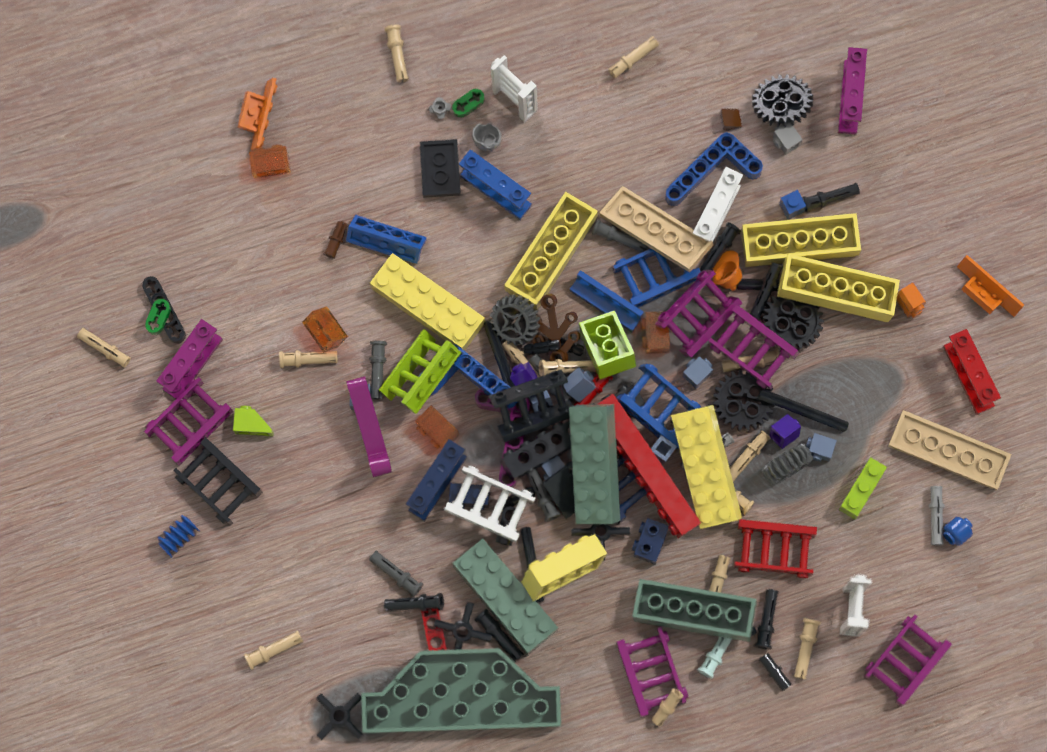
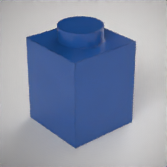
(792, 204)

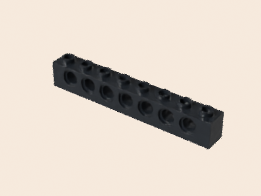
(517, 469)

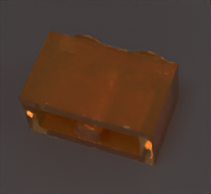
(269, 161)
(325, 329)
(656, 338)
(436, 428)

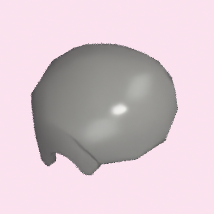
(486, 136)

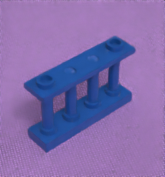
(495, 184)
(655, 290)
(642, 413)

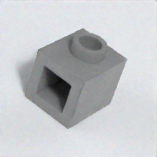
(787, 138)

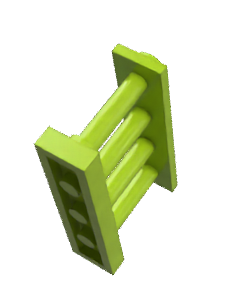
(428, 380)

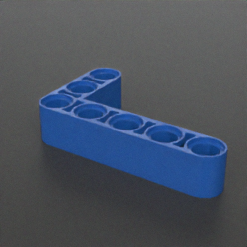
(710, 164)
(472, 373)

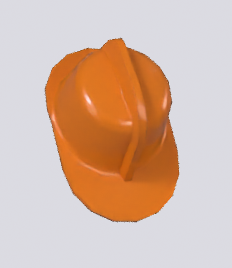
(728, 271)

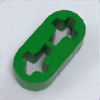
(471, 106)
(153, 315)

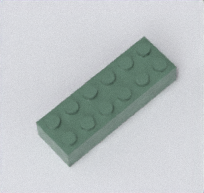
(594, 464)
(505, 597)
(694, 610)

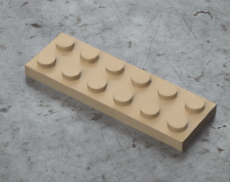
(655, 229)
(949, 450)

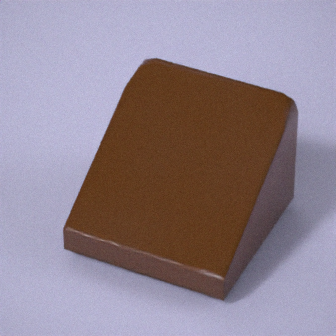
(730, 119)

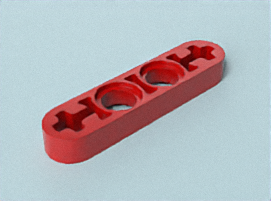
(432, 633)

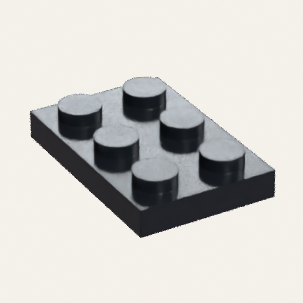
(440, 168)

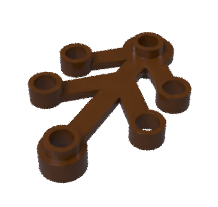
(554, 332)

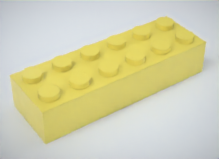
(807, 237)
(551, 249)
(838, 288)
(427, 302)
(706, 466)

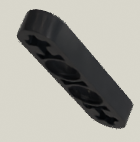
(158, 287)

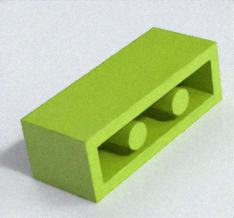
(862, 488)

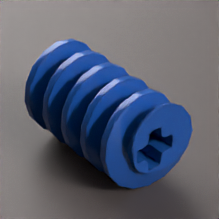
(177, 535)

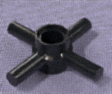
(609, 531)
(465, 623)
(345, 722)

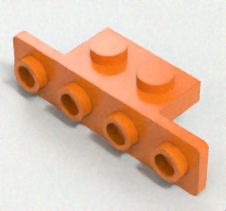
(255, 113)
(986, 290)

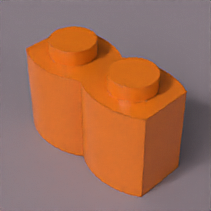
(911, 301)

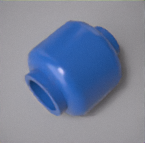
(958, 531)

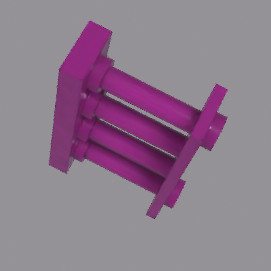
(852, 90)
(756, 328)
(703, 331)
(189, 359)
(193, 439)
(632, 667)
(913, 677)

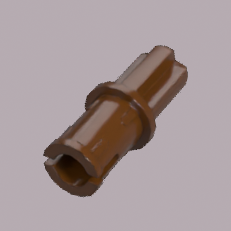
(336, 239)

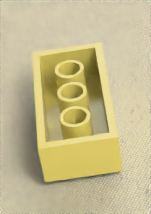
(563, 567)

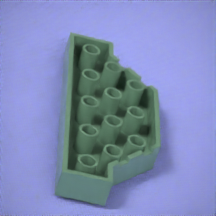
(460, 693)

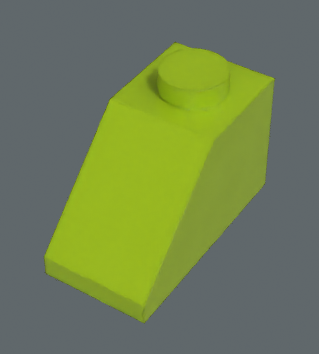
(249, 422)

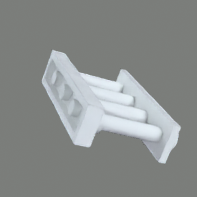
(521, 94)
(718, 205)
(490, 524)
(855, 624)

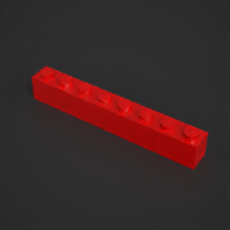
(651, 474)

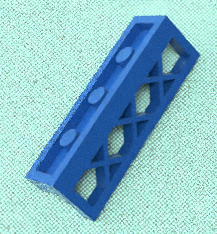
(384, 241)
(606, 300)

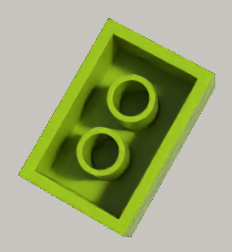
(607, 344)

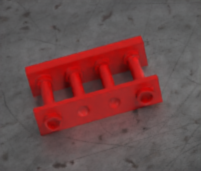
(971, 371)
(767, 530)

